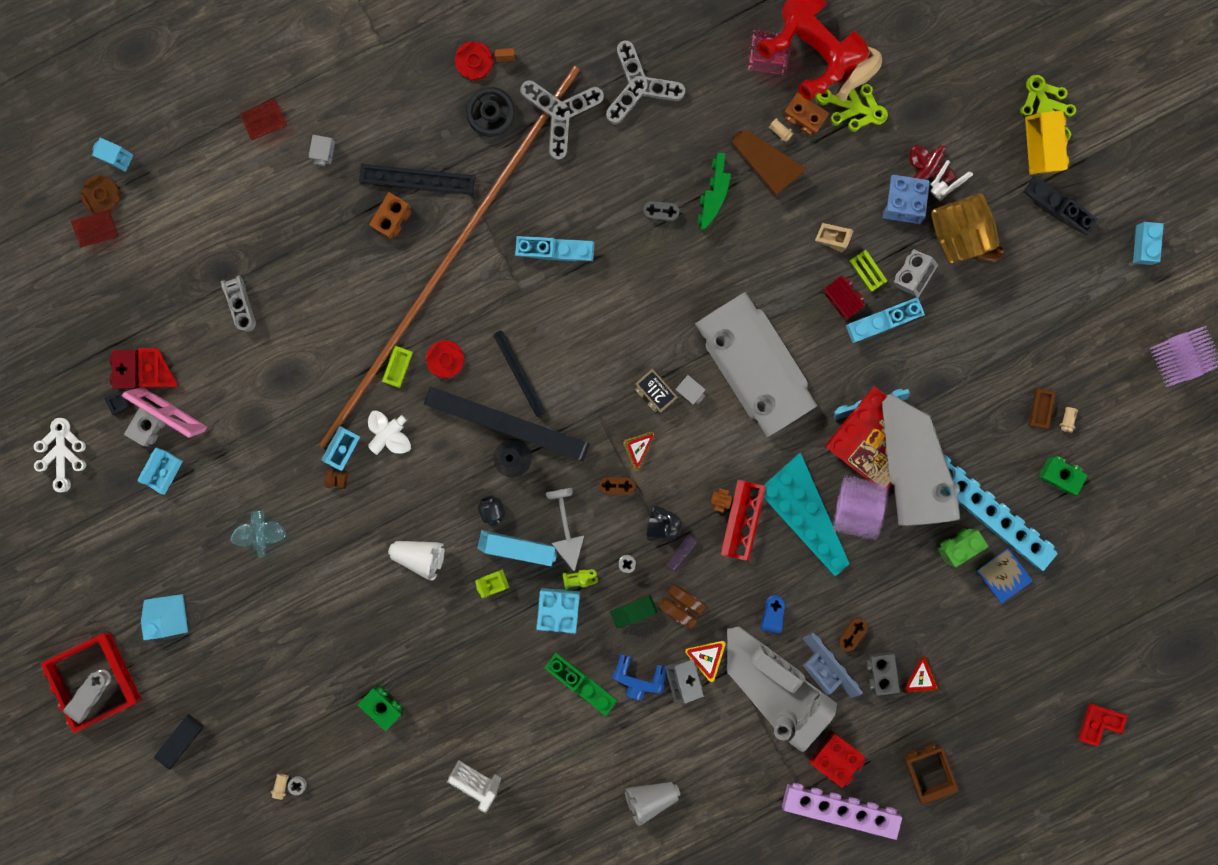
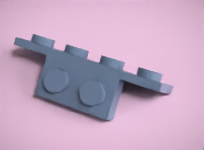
(826, 670)

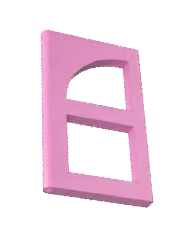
(189, 429)

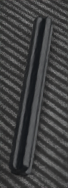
(519, 373)

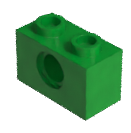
(1051, 474)
(382, 718)

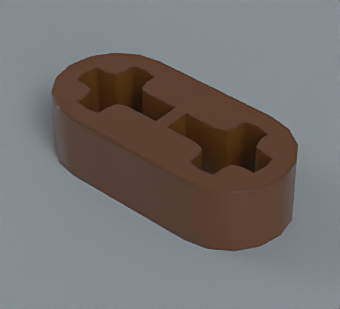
(617, 480)
(849, 631)

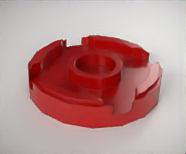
(474, 60)
(445, 359)

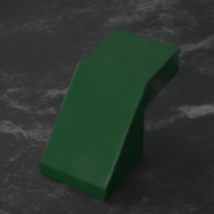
(634, 611)

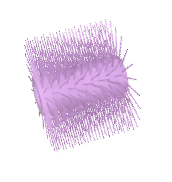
(1185, 356)
(857, 506)

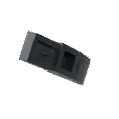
(1060, 207)

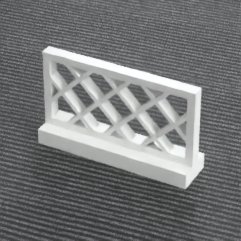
(475, 784)

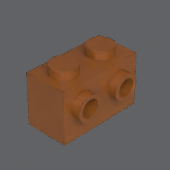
(805, 115)

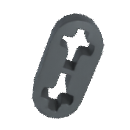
(659, 215)

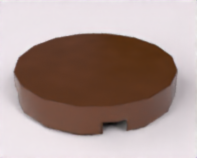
(100, 194)

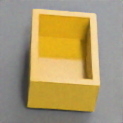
(1046, 142)

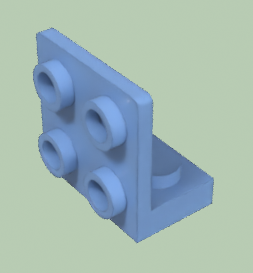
(907, 199)

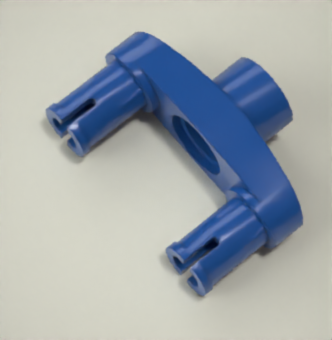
(635, 686)

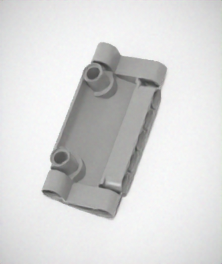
(756, 364)

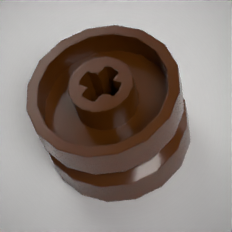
(682, 606)

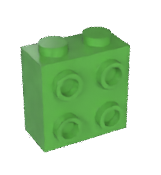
(962, 547)

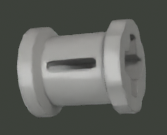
(628, 558)

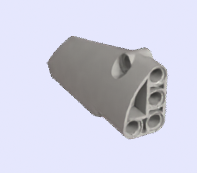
(917, 466)
(778, 690)

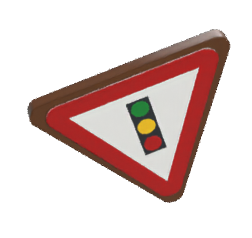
(922, 679)

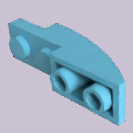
(554, 249)
(885, 320)

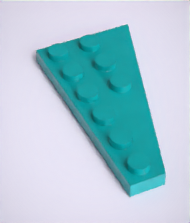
(800, 506)

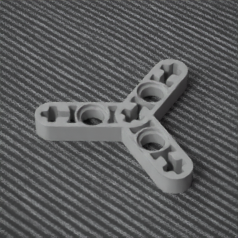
(647, 85)
(551, 110)

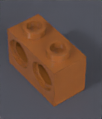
(385, 214)

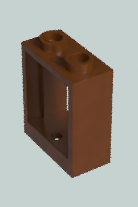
(937, 791)

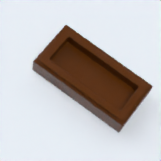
(1042, 408)

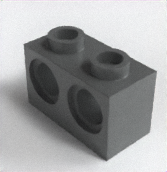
(888, 672)

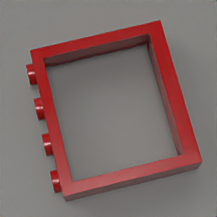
(117, 665)

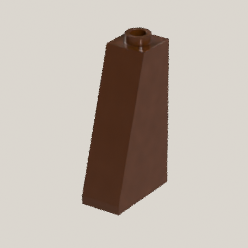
(766, 162)

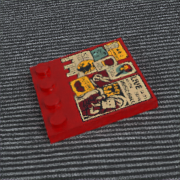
(863, 440)

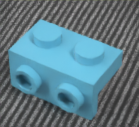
(160, 470)

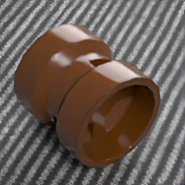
(336, 478)

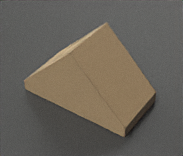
(834, 236)

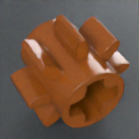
(721, 500)

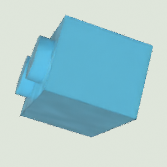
(112, 154)
(1148, 243)
(340, 448)

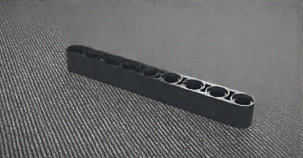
(506, 423)

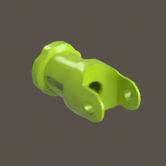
(582, 578)

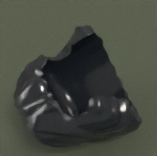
(663, 525)

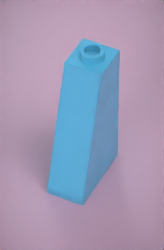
(516, 548)

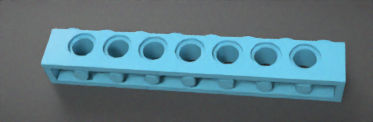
(1045, 551)

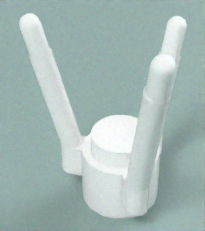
(941, 189)

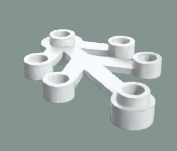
(59, 452)

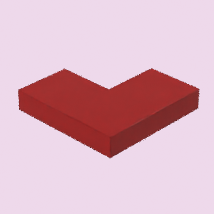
(1096, 720)

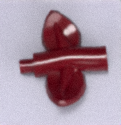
(930, 164)

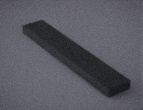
(417, 179)

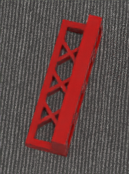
(737, 517)

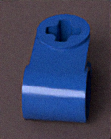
(773, 618)

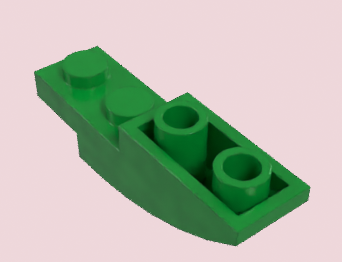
(713, 200)
(581, 683)

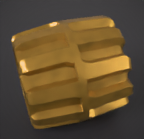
(965, 228)

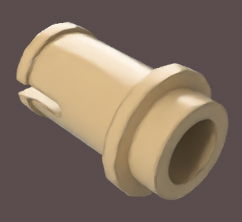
(783, 132)
(1069, 420)
(280, 786)

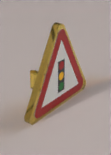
(637, 447)

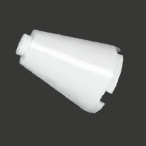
(418, 556)

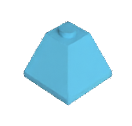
(163, 617)

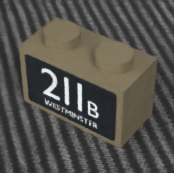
(655, 391)

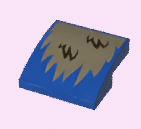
(1004, 576)

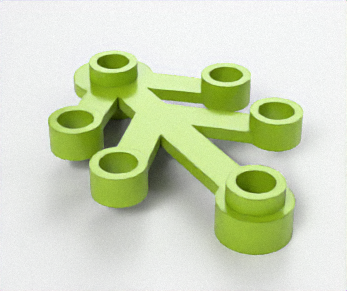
(1046, 104)
(855, 107)

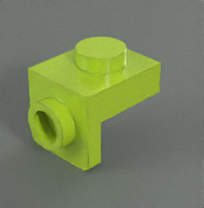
(491, 583)

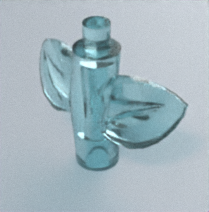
(258, 533)

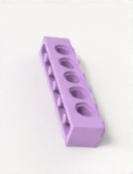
(888, 827)

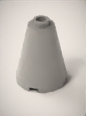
(650, 800)

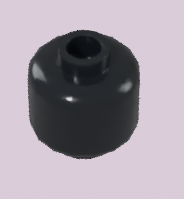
(491, 510)

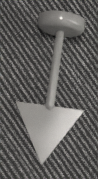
(568, 548)

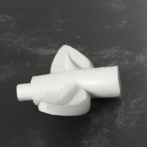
(387, 433)

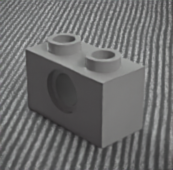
(137, 430)

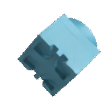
(558, 610)

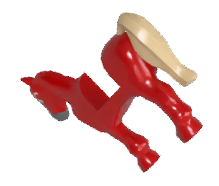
(842, 57)

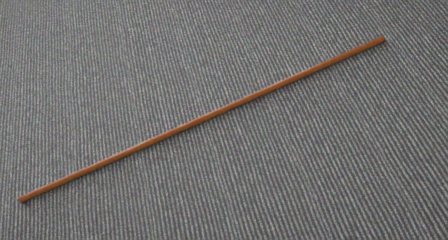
(445, 263)

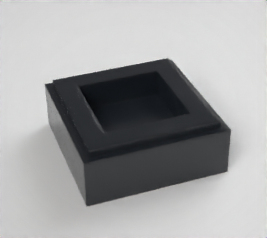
(117, 403)

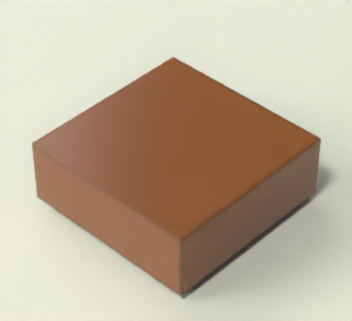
(505, 54)

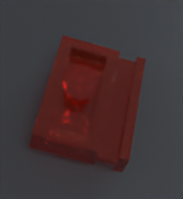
(263, 119)
(94, 228)

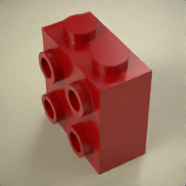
(837, 759)

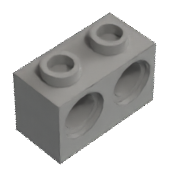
(919, 275)

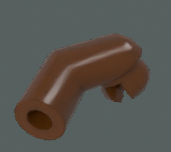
(993, 256)

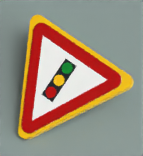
(707, 658)

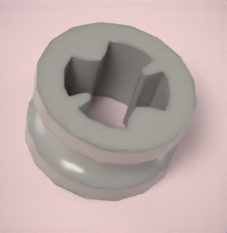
(297, 779)

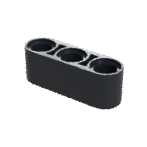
(178, 742)

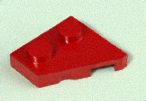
(153, 369)

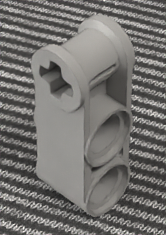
(234, 291)
(87, 695)

